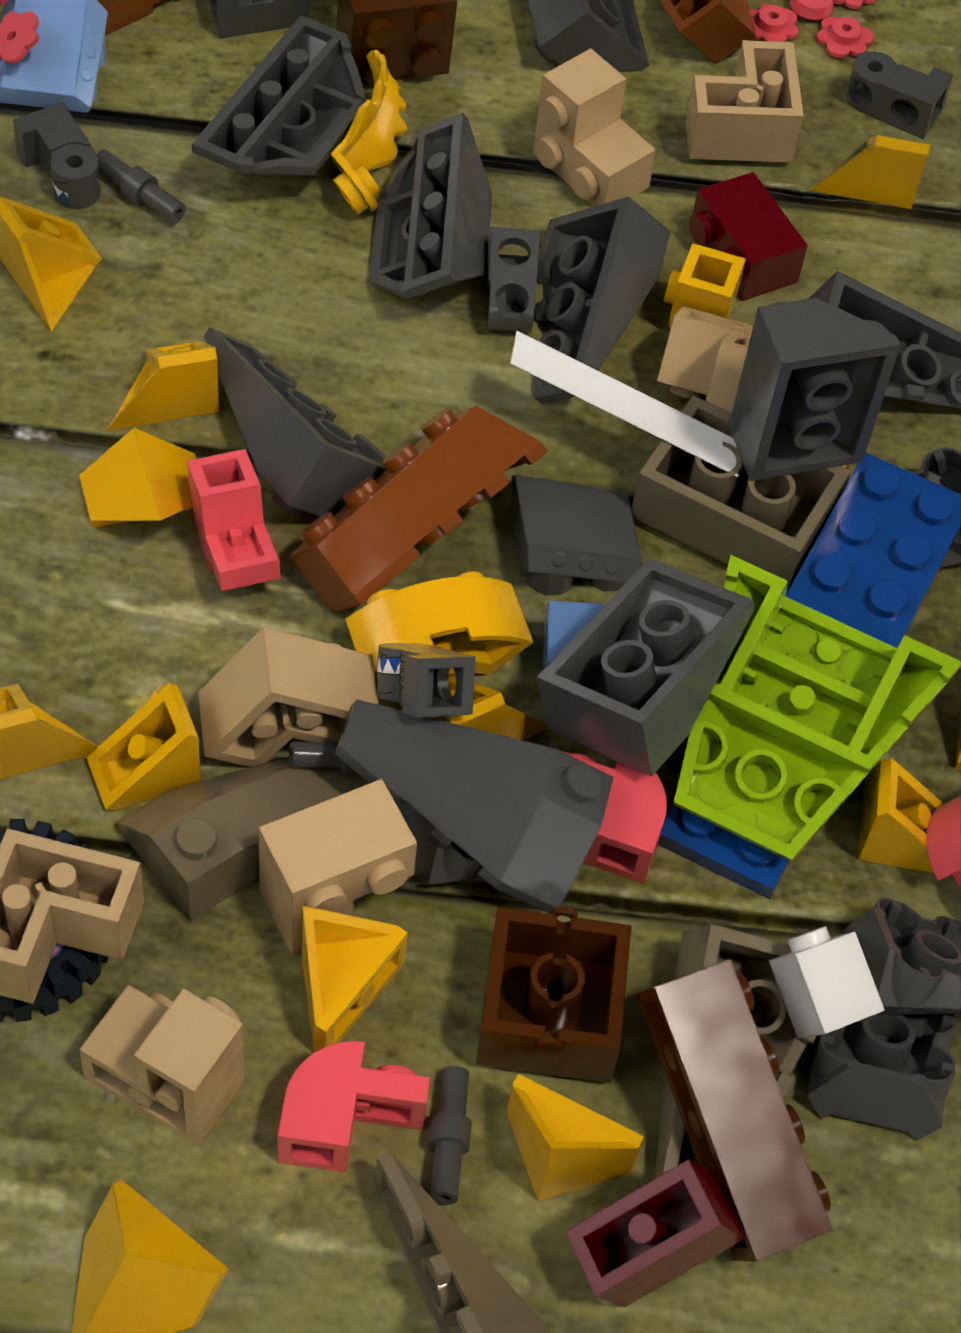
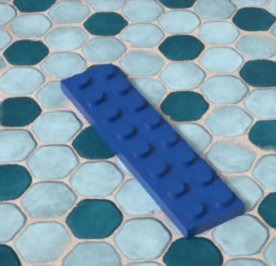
(864, 572)

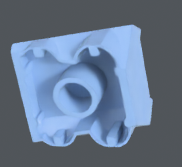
(64, 59)

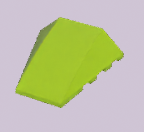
(798, 717)

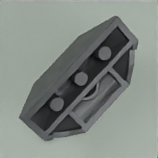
(289, 107)
(433, 214)

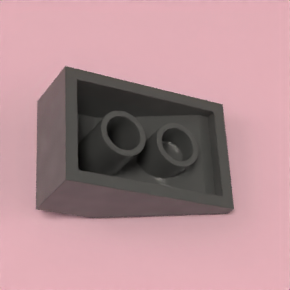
(644, 666)

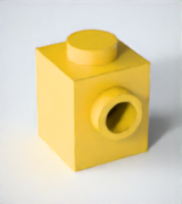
(706, 282)

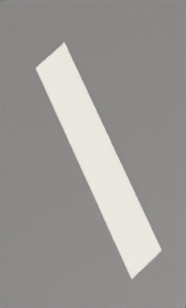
(623, 401)

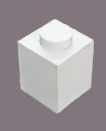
(825, 982)

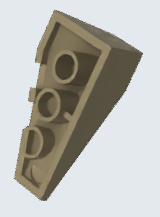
(206, 833)
(452, 1274)

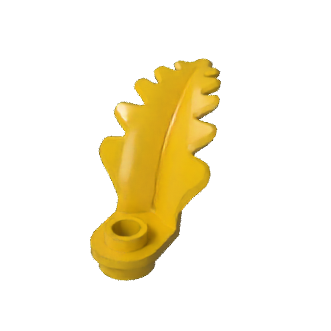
(370, 139)

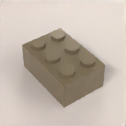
(721, 514)

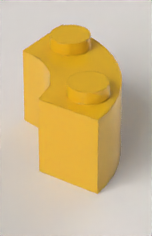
(452, 613)

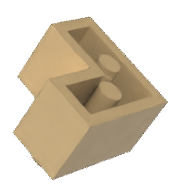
(751, 113)
(583, 133)
(705, 356)
(281, 691)
(333, 856)
(61, 897)
(169, 1058)

